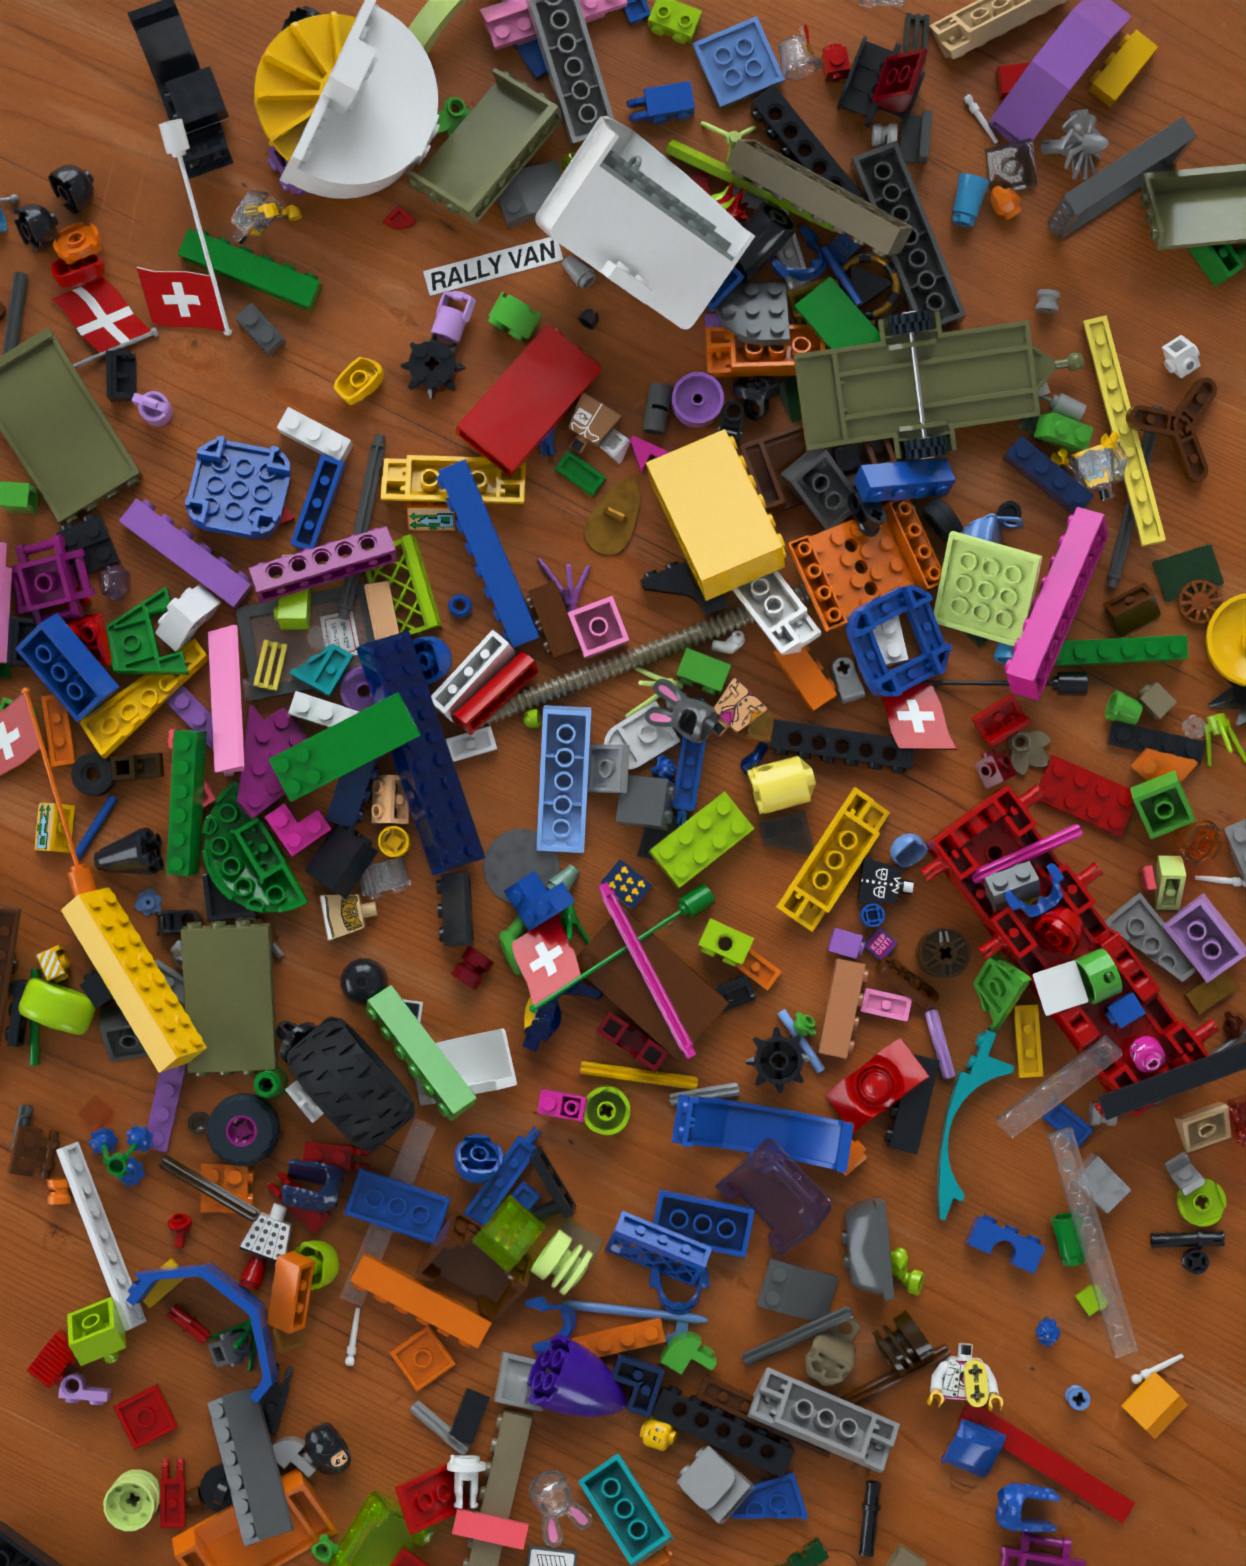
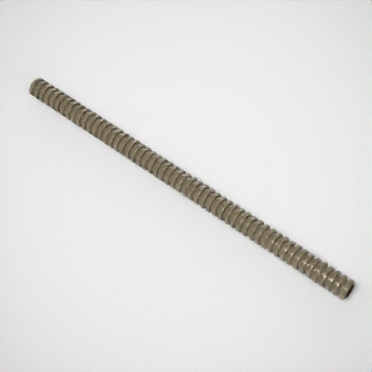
(631, 659)

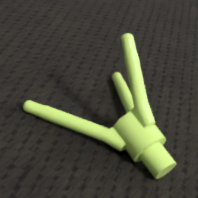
(730, 138)
(650, 683)

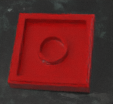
(145, 1416)

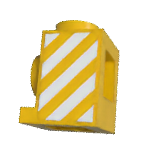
(54, 964)

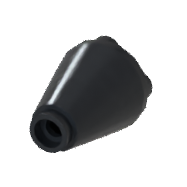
(132, 854)

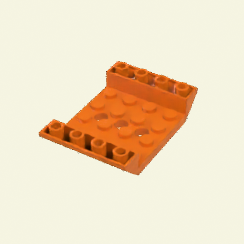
(890, 560)

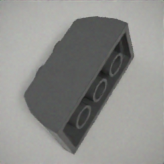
(868, 1247)

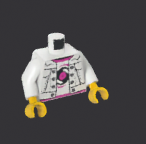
(948, 1379)

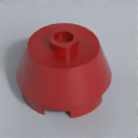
(1060, 930)

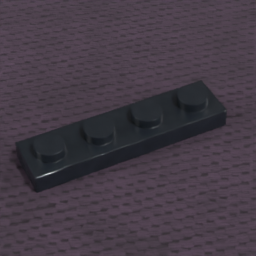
(1140, 738)

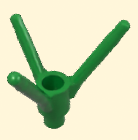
(569, 919)
(247, 1326)

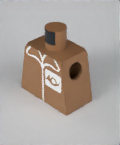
(591, 423)

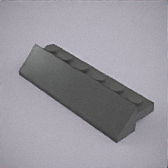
(250, 1467)

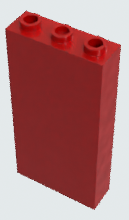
(529, 400)

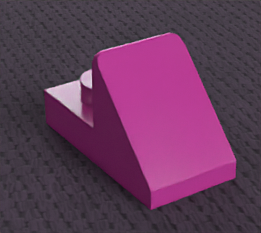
(645, 450)

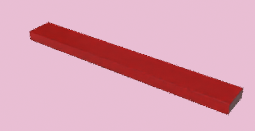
(1053, 1464)

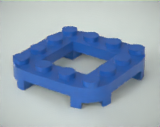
(926, 630)

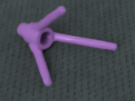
(571, 594)

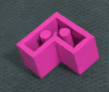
(298, 835)

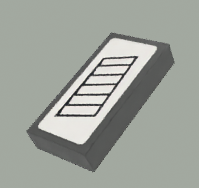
(550, 1556)

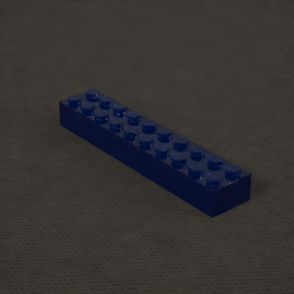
(424, 762)

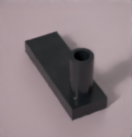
(562, 1200)

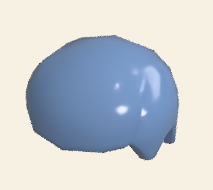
(908, 850)

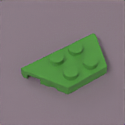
(999, 988)

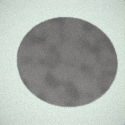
(515, 857)

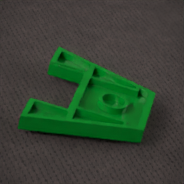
(135, 644)

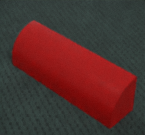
(495, 693)

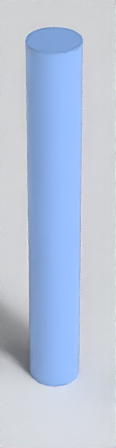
(803, 1044)

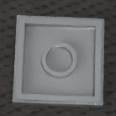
(608, 768)

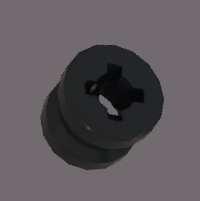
(1199, 1263)

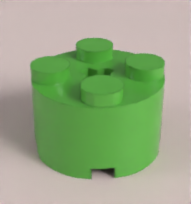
(515, 316)

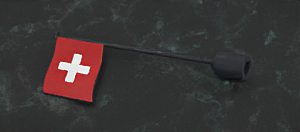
(919, 719)

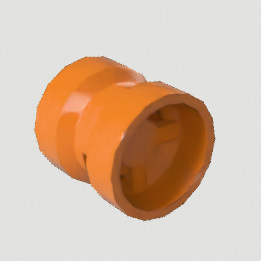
(59, 1191)

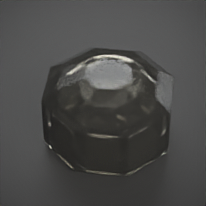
(198, 1122)

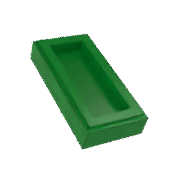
(580, 473)

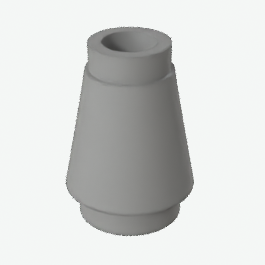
(579, 272)

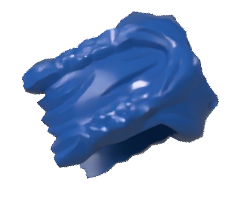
(1010, 1504)

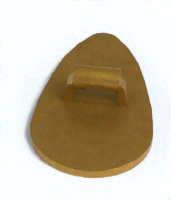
(614, 518)

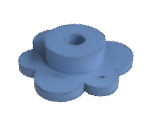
(154, 906)

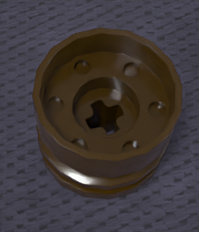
(929, 955)
(903, 1343)

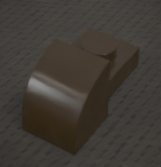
(137, 767)

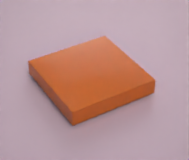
(422, 1357)

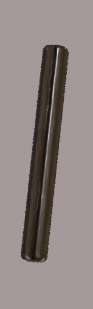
(209, 1188)

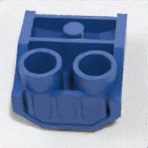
(974, 1448)

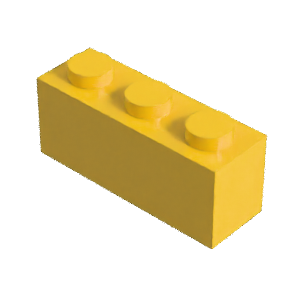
(1122, 67)

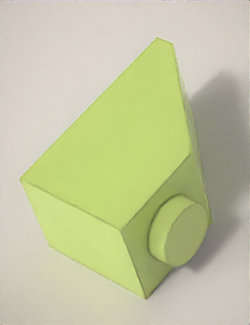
(1170, 882)

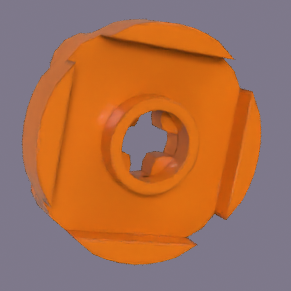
(87, 242)

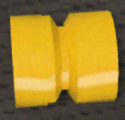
(394, 841)

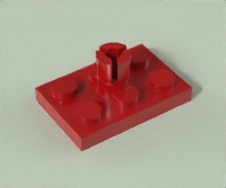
(428, 1498)

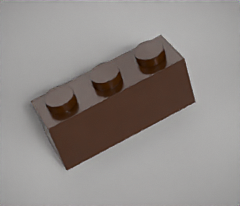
(552, 619)

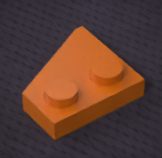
(1154, 764)

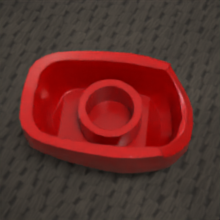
(78, 273)

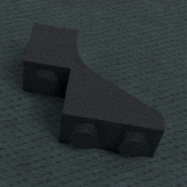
(678, 581)

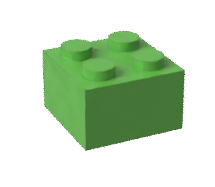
(1162, 804)

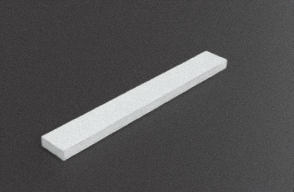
(100, 1234)

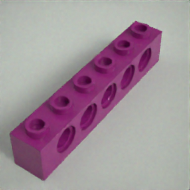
(318, 574)

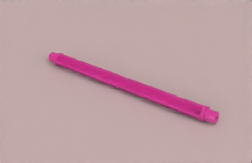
(647, 971)

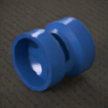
(868, 915)

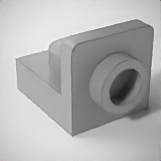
(1184, 1173)

